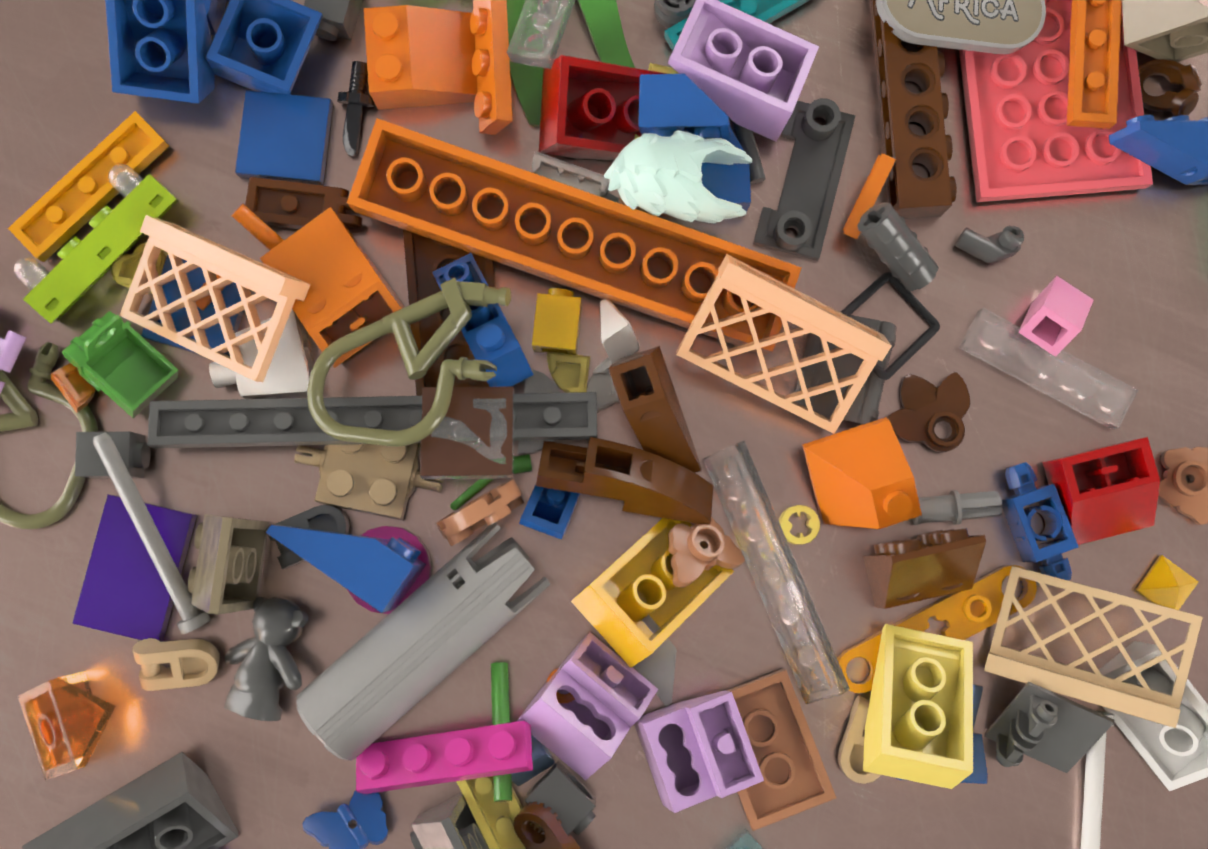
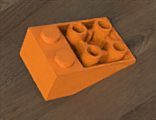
(344, 282)

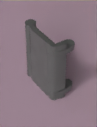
(867, 402)

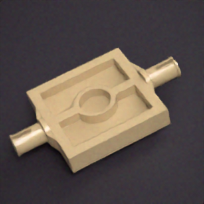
(367, 477)

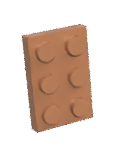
(783, 751)

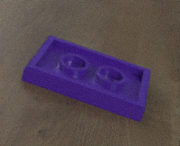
(121, 582)

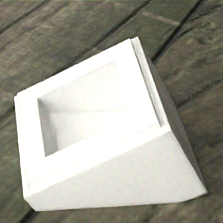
(616, 332)

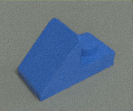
(549, 511)

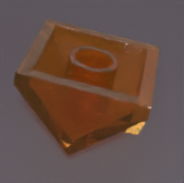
(64, 722)

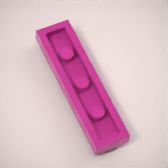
(445, 757)

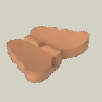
(1175, 491)
(691, 559)

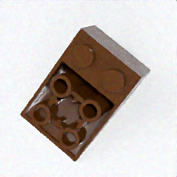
(923, 567)

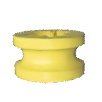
(812, 524)

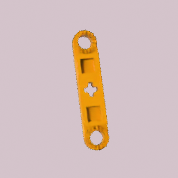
(963, 614)

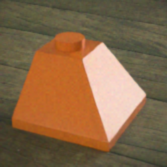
(862, 477)

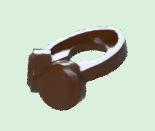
(1176, 73)

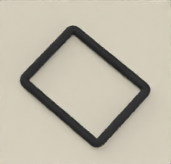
(915, 303)

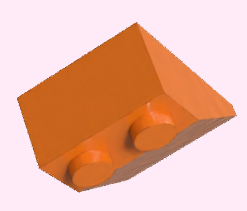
(419, 56)

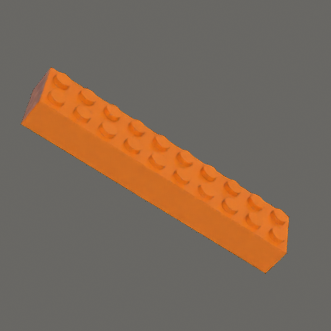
(554, 231)

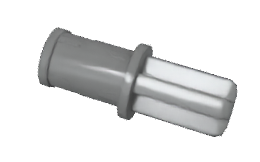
(959, 507)

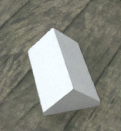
(1176, 753)

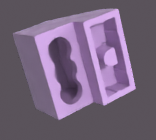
(605, 706)
(698, 750)

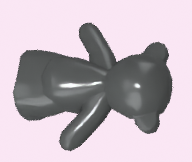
(266, 660)

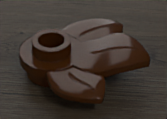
(929, 405)

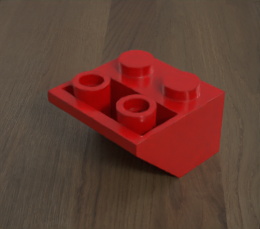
(1107, 489)

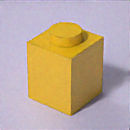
(557, 322)

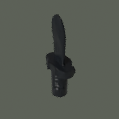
(356, 100)

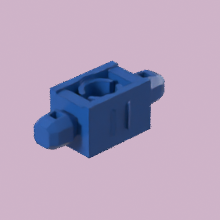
(1022, 479)

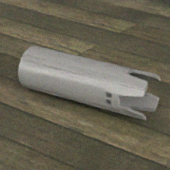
(417, 646)

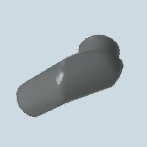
(991, 248)

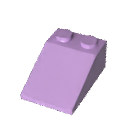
(743, 65)

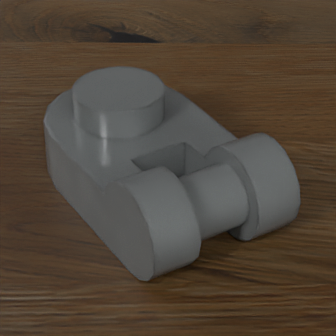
(319, 518)

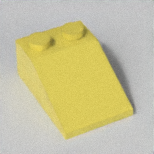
(921, 708)

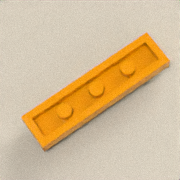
(86, 188)

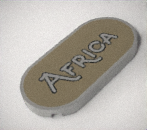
(965, 24)

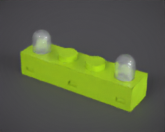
(89, 260)

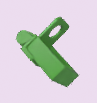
(120, 363)

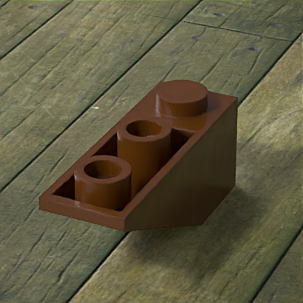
(653, 407)

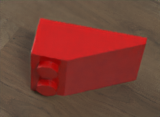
(589, 108)

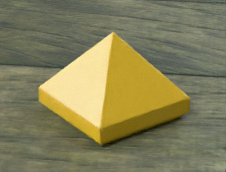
(1166, 584)

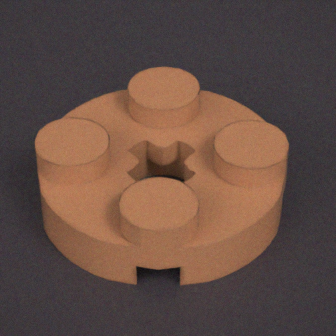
(481, 511)

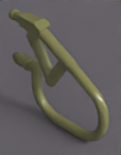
(457, 297)
(25, 416)

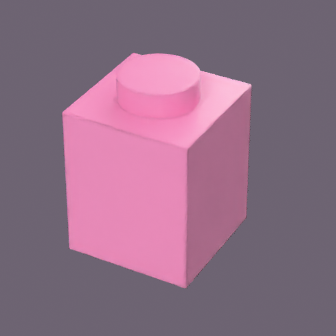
(1056, 316)

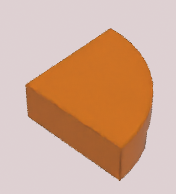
(73, 386)

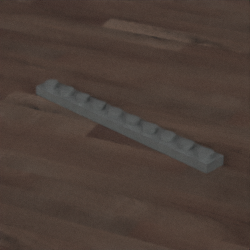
(291, 424)

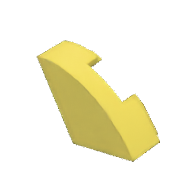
(569, 371)

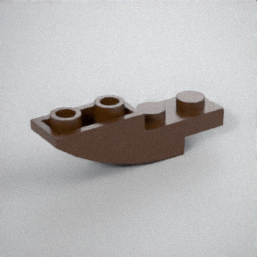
(629, 474)

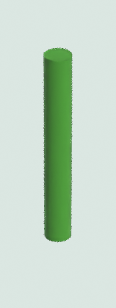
(501, 715)

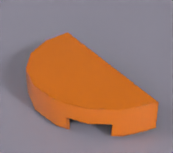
(869, 193)

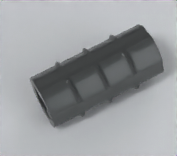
(898, 246)

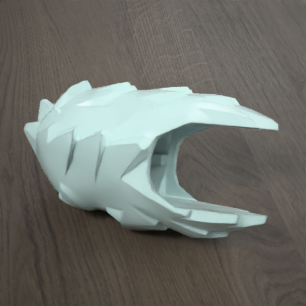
(667, 175)

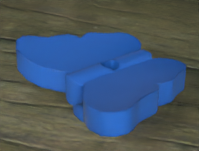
(333, 828)

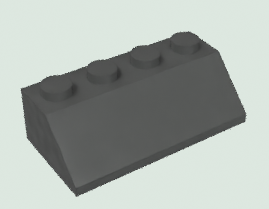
(159, 810)

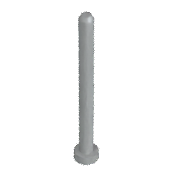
(137, 510)

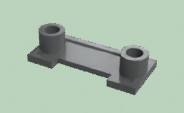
(809, 181)

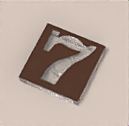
(473, 437)

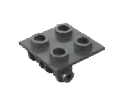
(1046, 729)

